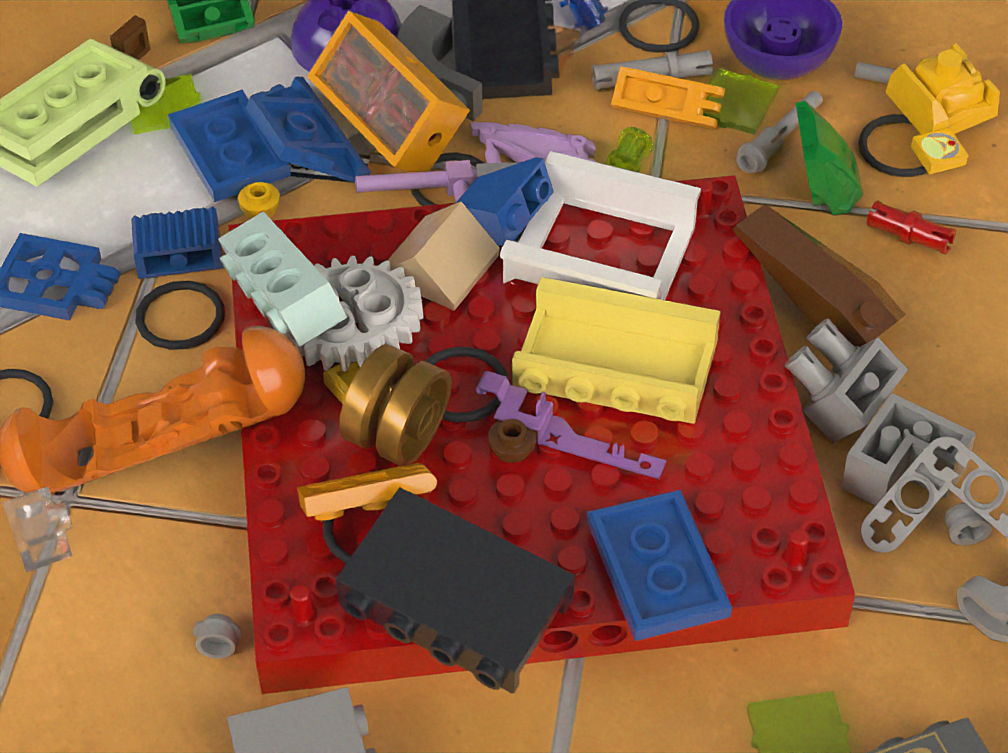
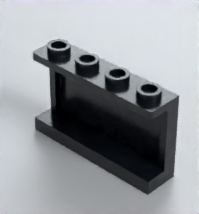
(506, 46)
(453, 589)

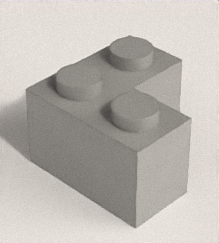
(894, 442)

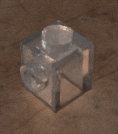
(39, 528)

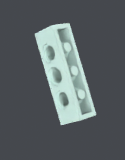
(280, 280)

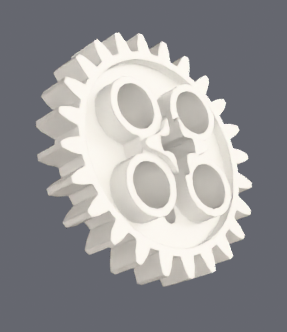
(375, 298)

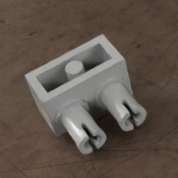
(855, 388)

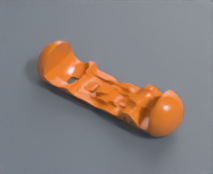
(218, 398)

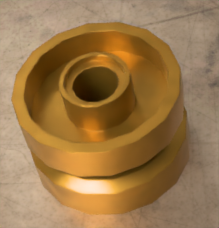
(395, 405)

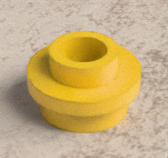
(259, 198)

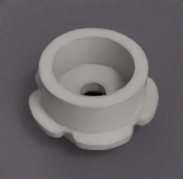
(217, 636)

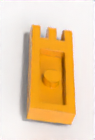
(666, 97)
(369, 490)

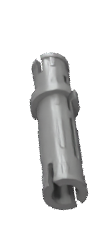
(670, 65)

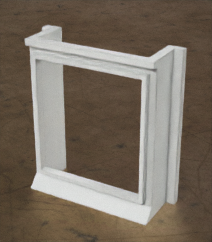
(612, 193)

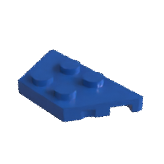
(304, 131)

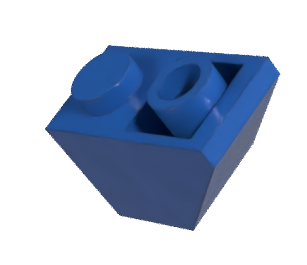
(508, 198)

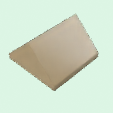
(446, 255)

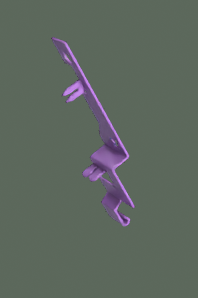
(546, 423)

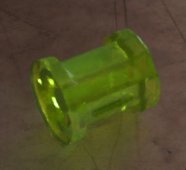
(632, 147)

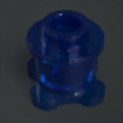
(586, 12)

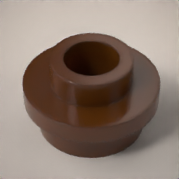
(511, 448)

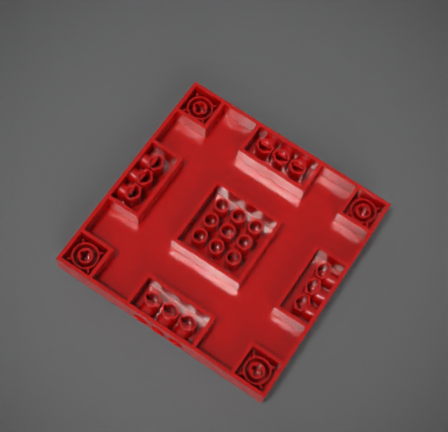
(739, 467)

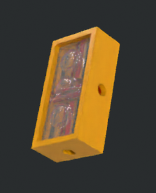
(387, 93)

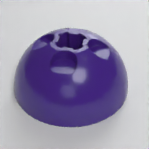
(320, 19)
(782, 35)

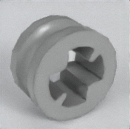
(966, 525)

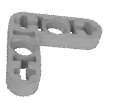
(938, 483)

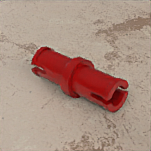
(911, 227)

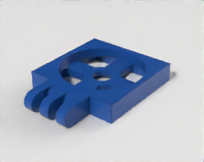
(86, 287)

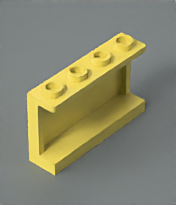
(617, 350)

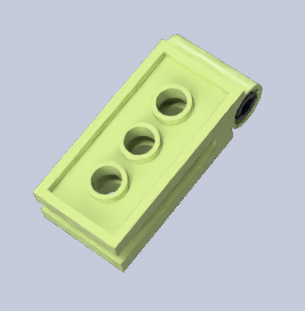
(72, 109)

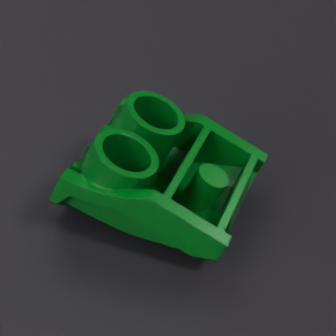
(209, 18)
(828, 162)

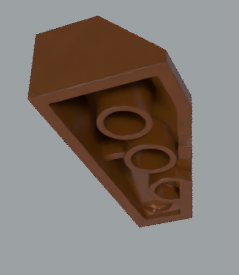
(819, 278)

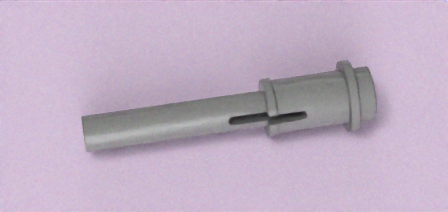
(753, 156)

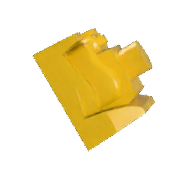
(943, 93)

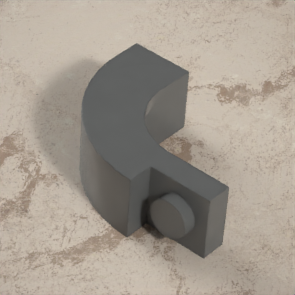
(430, 40)

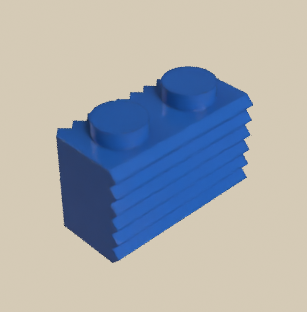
(176, 242)

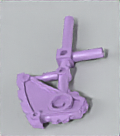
(514, 141)

